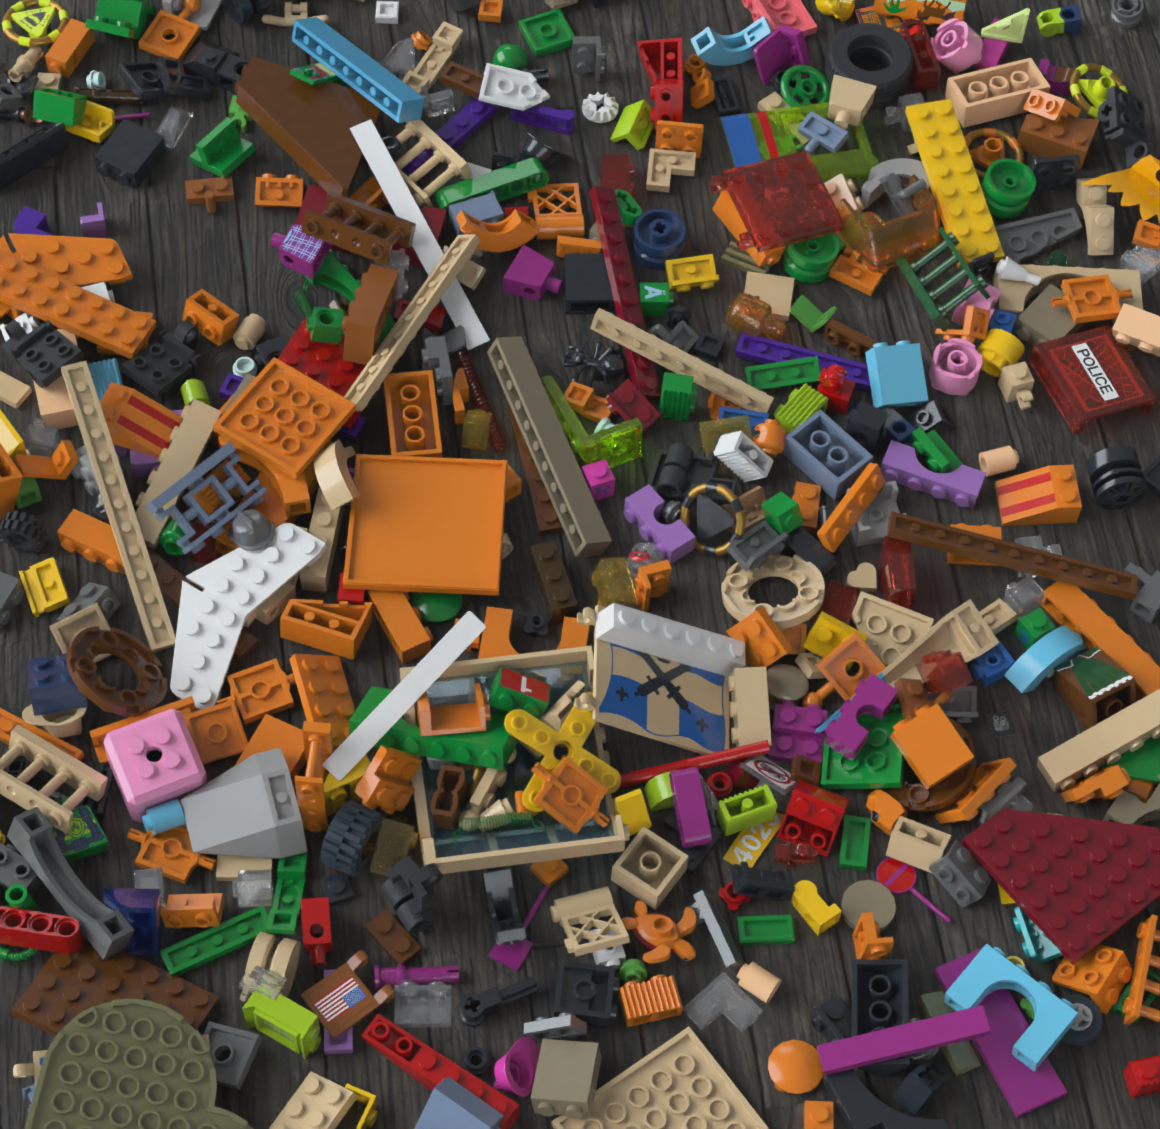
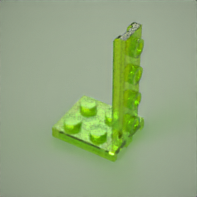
(614, 444)

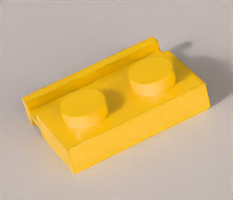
(44, 587)

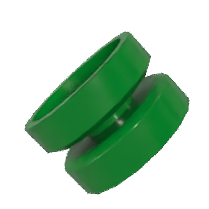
(1008, 188)
(811, 259)

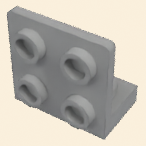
(202, 17)

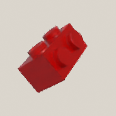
(668, 100)

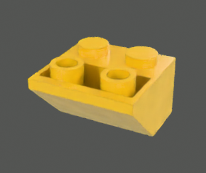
(340, 792)

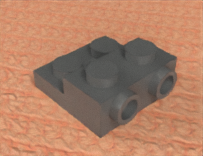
(436, 358)

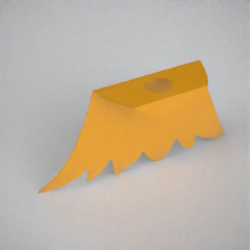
(1137, 184)

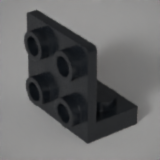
(1055, 172)

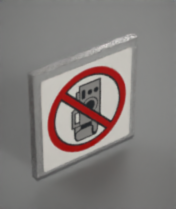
(769, 774)

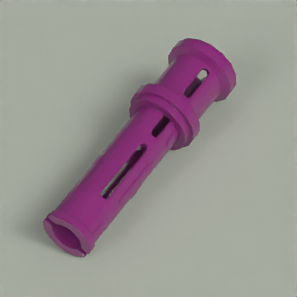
(419, 975)

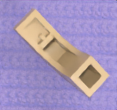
(334, 475)

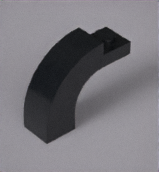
(502, 905)

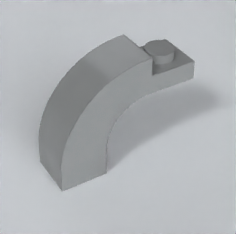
(902, 167)

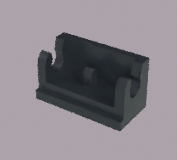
(762, 883)

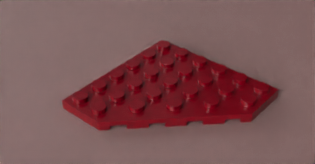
(1071, 873)

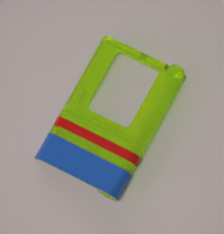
(767, 136)

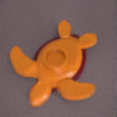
(662, 933)

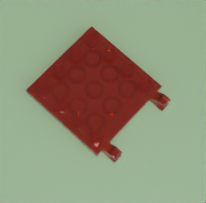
(779, 201)

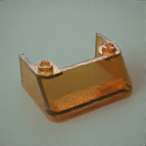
(883, 243)

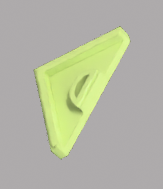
(1009, 28)

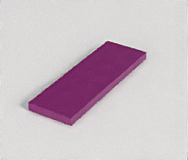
(1019, 1084)

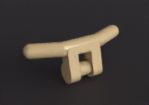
(289, 19)

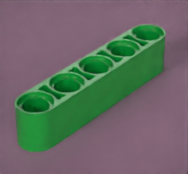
(503, 182)

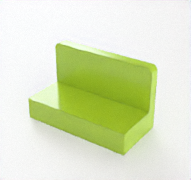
(634, 124)

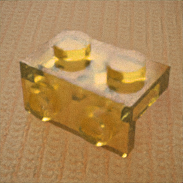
(613, 582)
(393, 845)

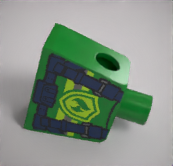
(84, 836)

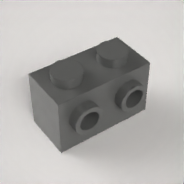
(16, 870)

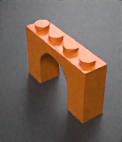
(498, 629)

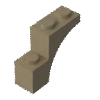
(1131, 810)

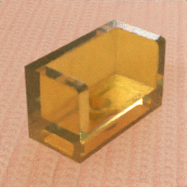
(712, 431)

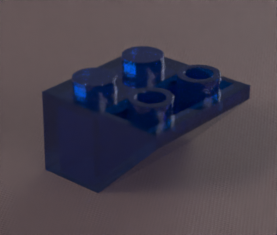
(142, 912)

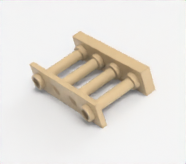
(442, 153)
(60, 765)

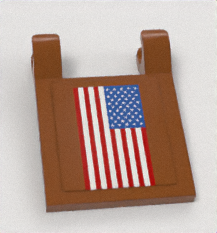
(343, 999)

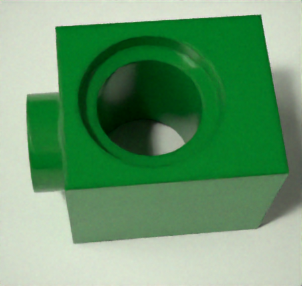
(325, 325)

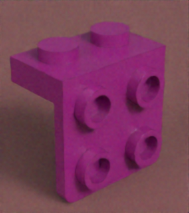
(780, 51)

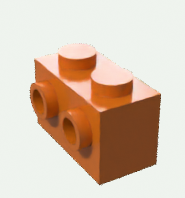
(211, 317)

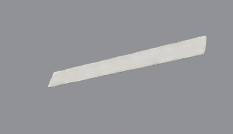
(404, 696)

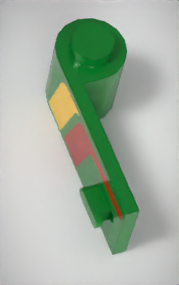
(316, 74)

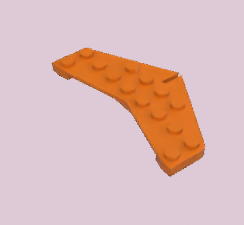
(70, 258)

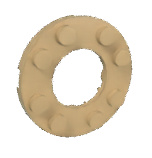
(802, 573)

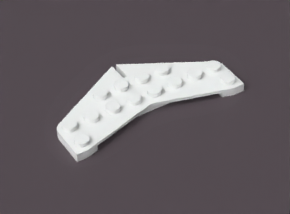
(215, 618)

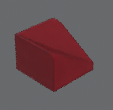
(739, 776)

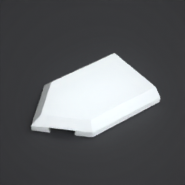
(511, 88)

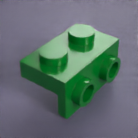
(936, 451)

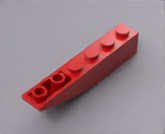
(431, 1067)

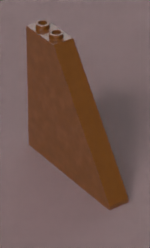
(308, 120)

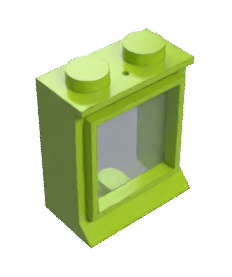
(283, 1022)

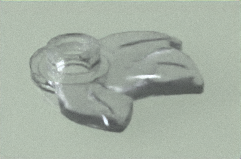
(710, 801)

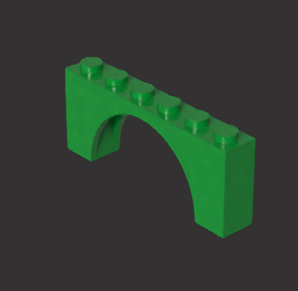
(481, 748)

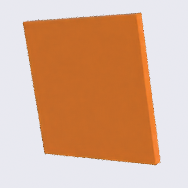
(426, 525)

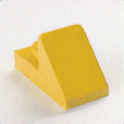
(633, 811)

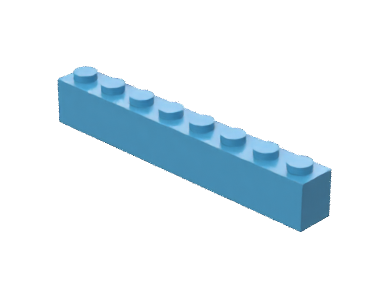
(358, 70)

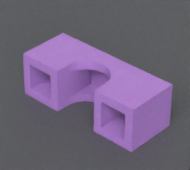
(672, 539)

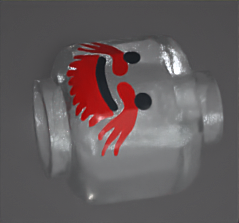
(642, 555)

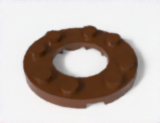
(116, 642)
(918, 799)

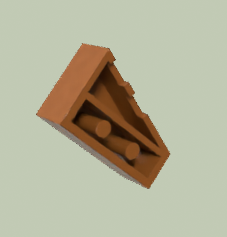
(1059, 138)

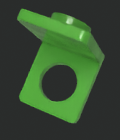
(809, 314)

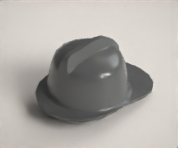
(251, 530)

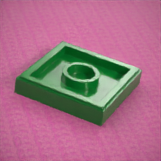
(547, 32)

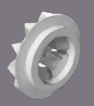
(605, 113)

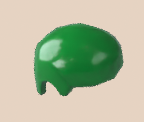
(511, 56)

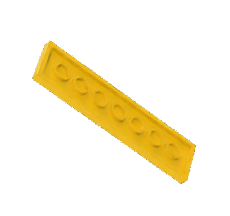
(953, 179)

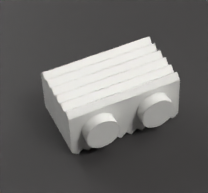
(743, 456)

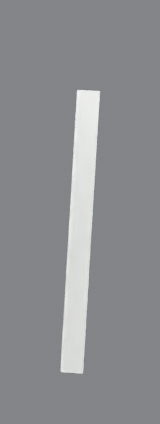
(424, 240)

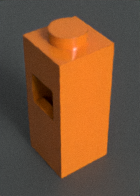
(69, 48)

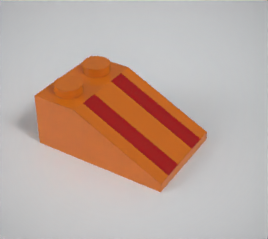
(137, 420)
(1039, 497)

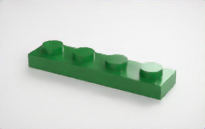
(215, 942)

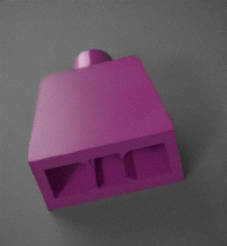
(531, 275)

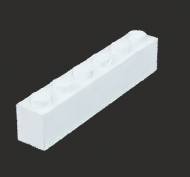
(669, 639)

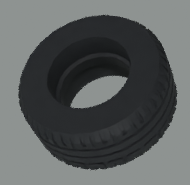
(873, 44)

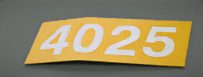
(752, 842)

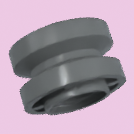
(1126, 12)

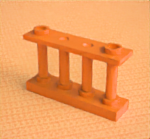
(310, 788)
(1133, 1004)

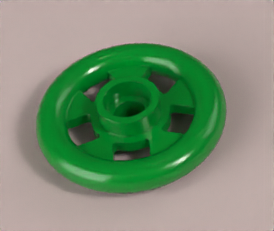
(809, 84)

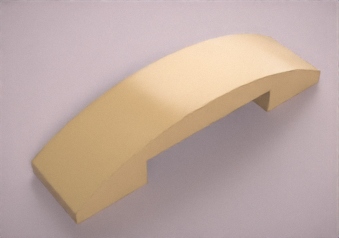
(435, 59)

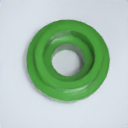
(633, 971)

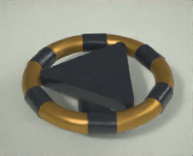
(713, 518)

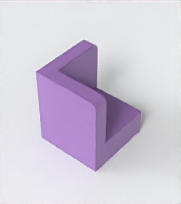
(94, 225)

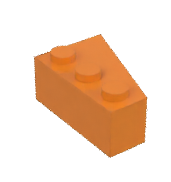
(327, 626)

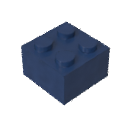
(52, 686)

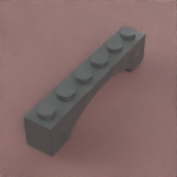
(103, 927)

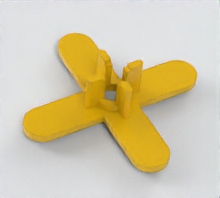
(571, 735)

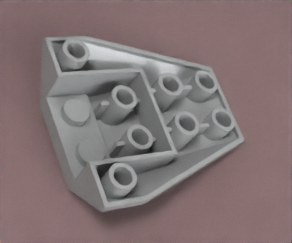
(247, 811)

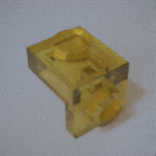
(476, 429)

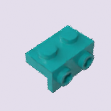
(1037, 943)

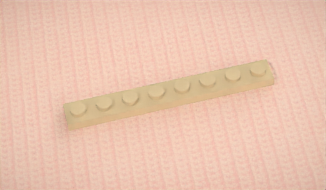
(680, 362)

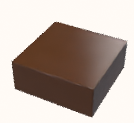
(805, 770)

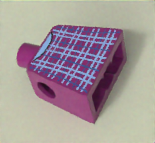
(301, 250)

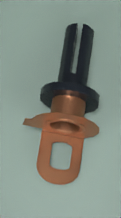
(21, 114)

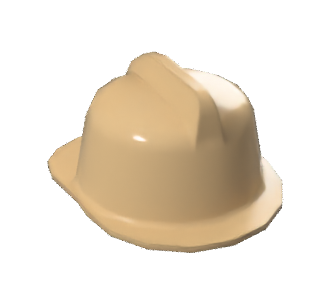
(58, 723)

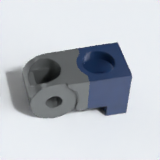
(897, 428)

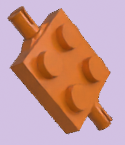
(1091, 298)
(260, 691)
(570, 795)
(169, 851)

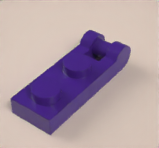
(546, 118)

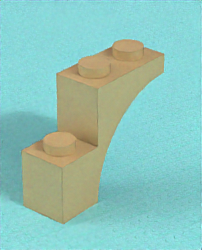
(1097, 216)

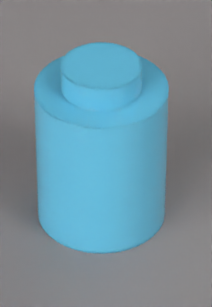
(163, 817)

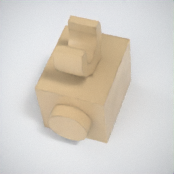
(1017, 384)

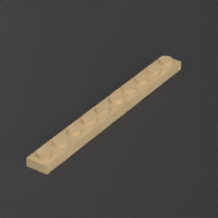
(411, 320)

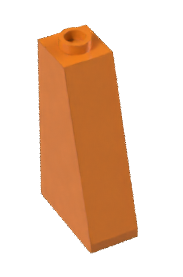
(728, 214)

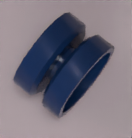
(658, 238)

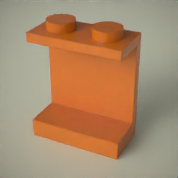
(453, 717)

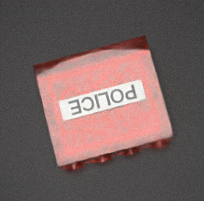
(1090, 376)

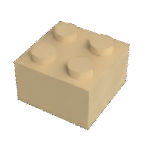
(649, 868)

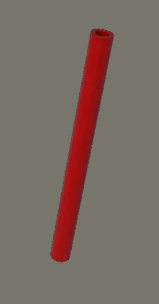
(700, 762)

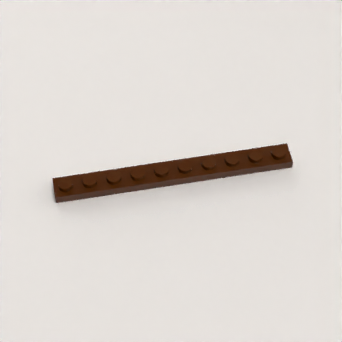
(1012, 555)

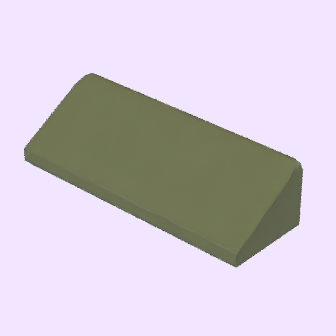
(959, 1055)

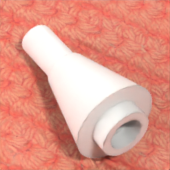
(1013, 271)

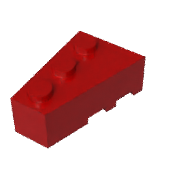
(663, 59)

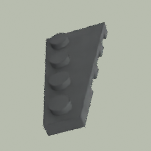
(1033, 235)

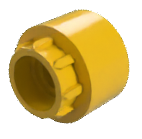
(999, 350)

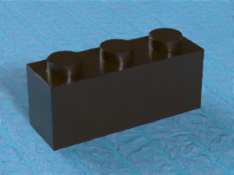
(553, 582)

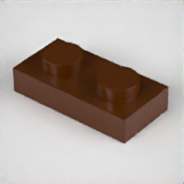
(393, 938)

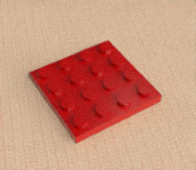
(323, 364)

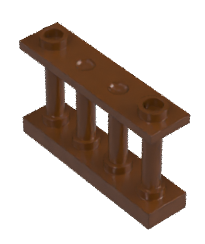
(358, 228)

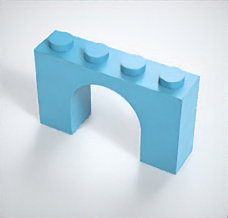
(992, 972)

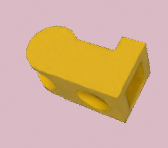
(813, 908)

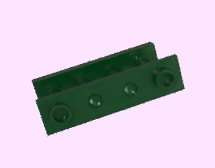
(921, 283)

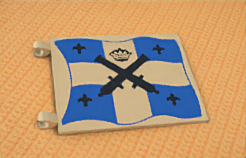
(656, 696)

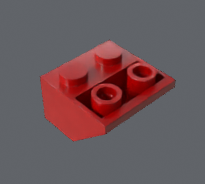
(813, 817)

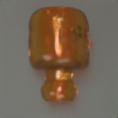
(753, 317)

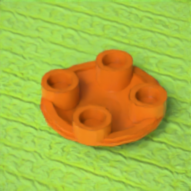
(795, 1067)

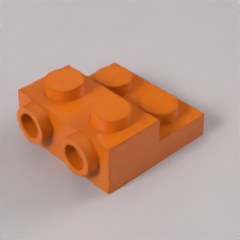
(388, 780)
(1103, 784)

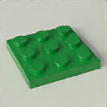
(876, 764)

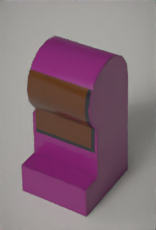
(1056, 77)

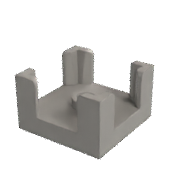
(873, 523)

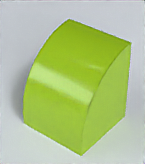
(659, 792)

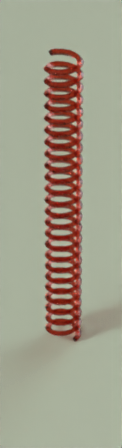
(475, 400)

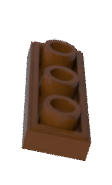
(848, 338)

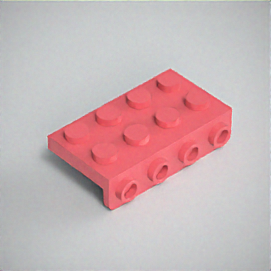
(782, 12)

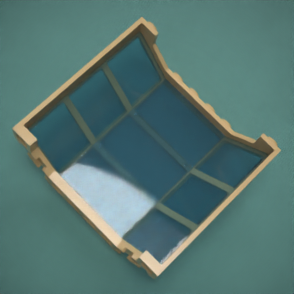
(524, 842)

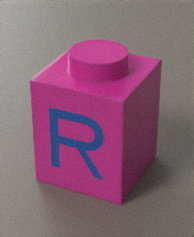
(599, 479)

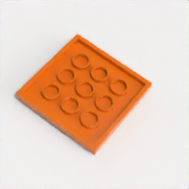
(284, 418)

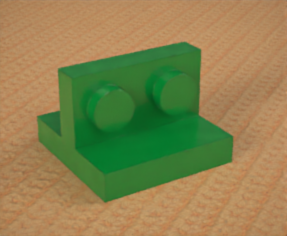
(222, 149)

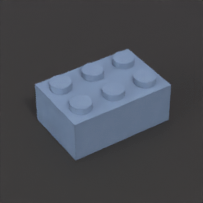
(826, 454)

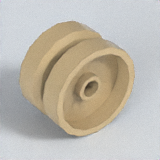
(275, 956)

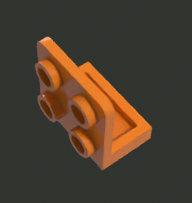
(1098, 974)

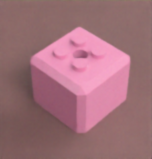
(148, 782)

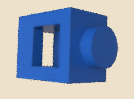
(994, 671)

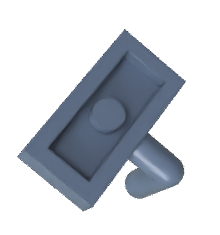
(822, 133)

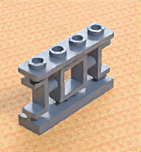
(195, 483)

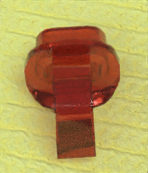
(789, 853)

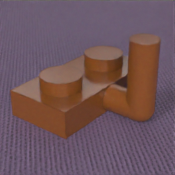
(209, 191)
(913, 697)

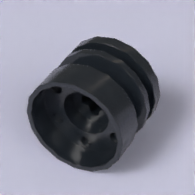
(1117, 477)

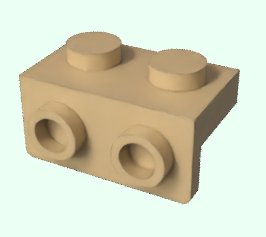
(842, 188)

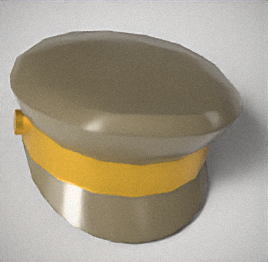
(786, 684)

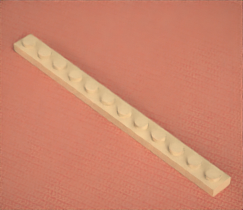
(118, 506)

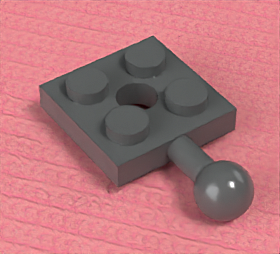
(243, 1049)

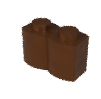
(449, 797)

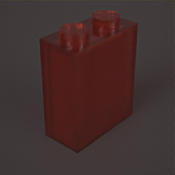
(897, 572)

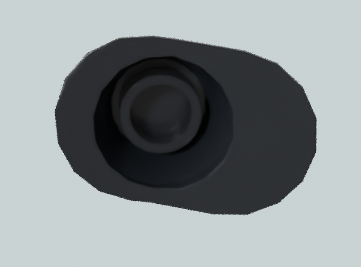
(536, 149)

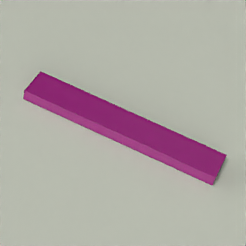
(903, 1040)

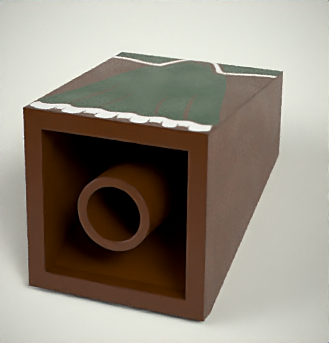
(1094, 686)

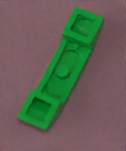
(288, 894)

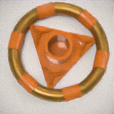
(993, 148)

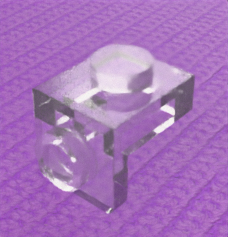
(437, 103)
(263, 981)

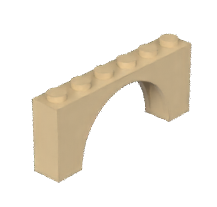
(1017, 293)

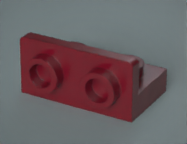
(632, 404)

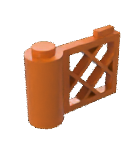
(558, 221)

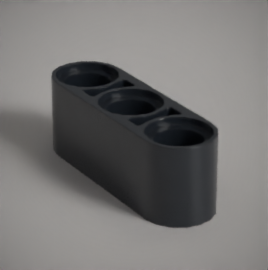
(809, 549)

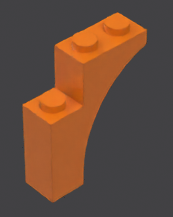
(292, 491)

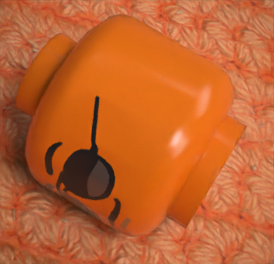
(770, 437)

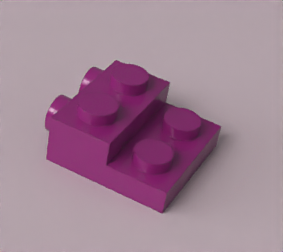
(795, 732)

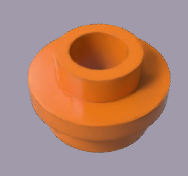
(421, 40)
(695, 64)

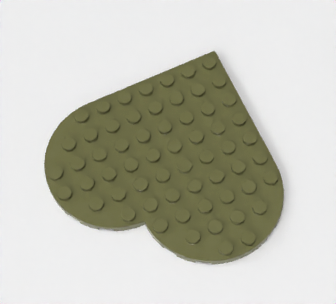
(128, 1070)

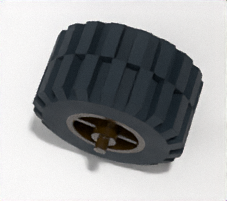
(351, 838)

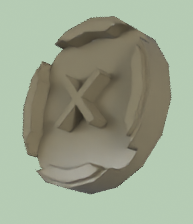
(868, 897)

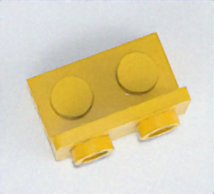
(828, 634)

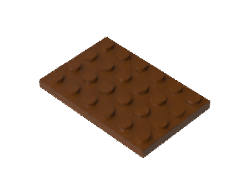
(84, 980)

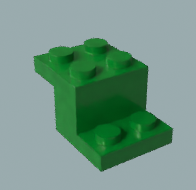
(121, 17)

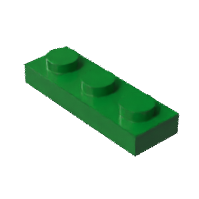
(783, 373)

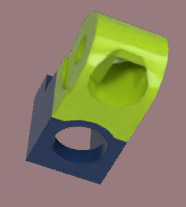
(1060, 21)

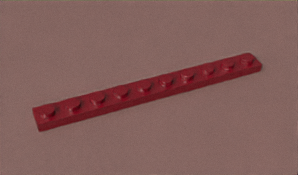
(623, 284)

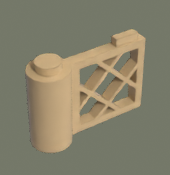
(587, 909)

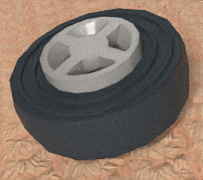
(1089, 1019)

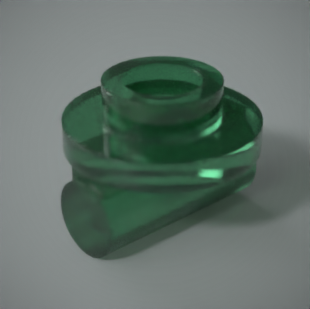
(1057, 258)

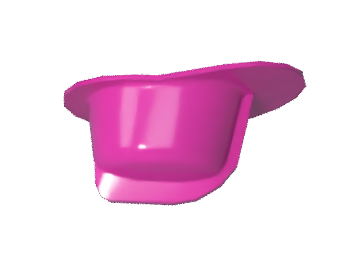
(517, 1068)

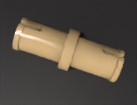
(25, 64)

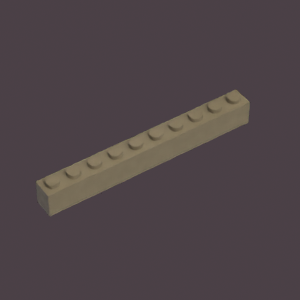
(549, 447)

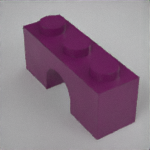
(871, 698)

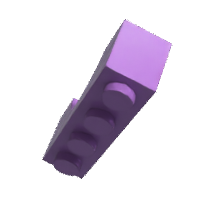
(956, 486)

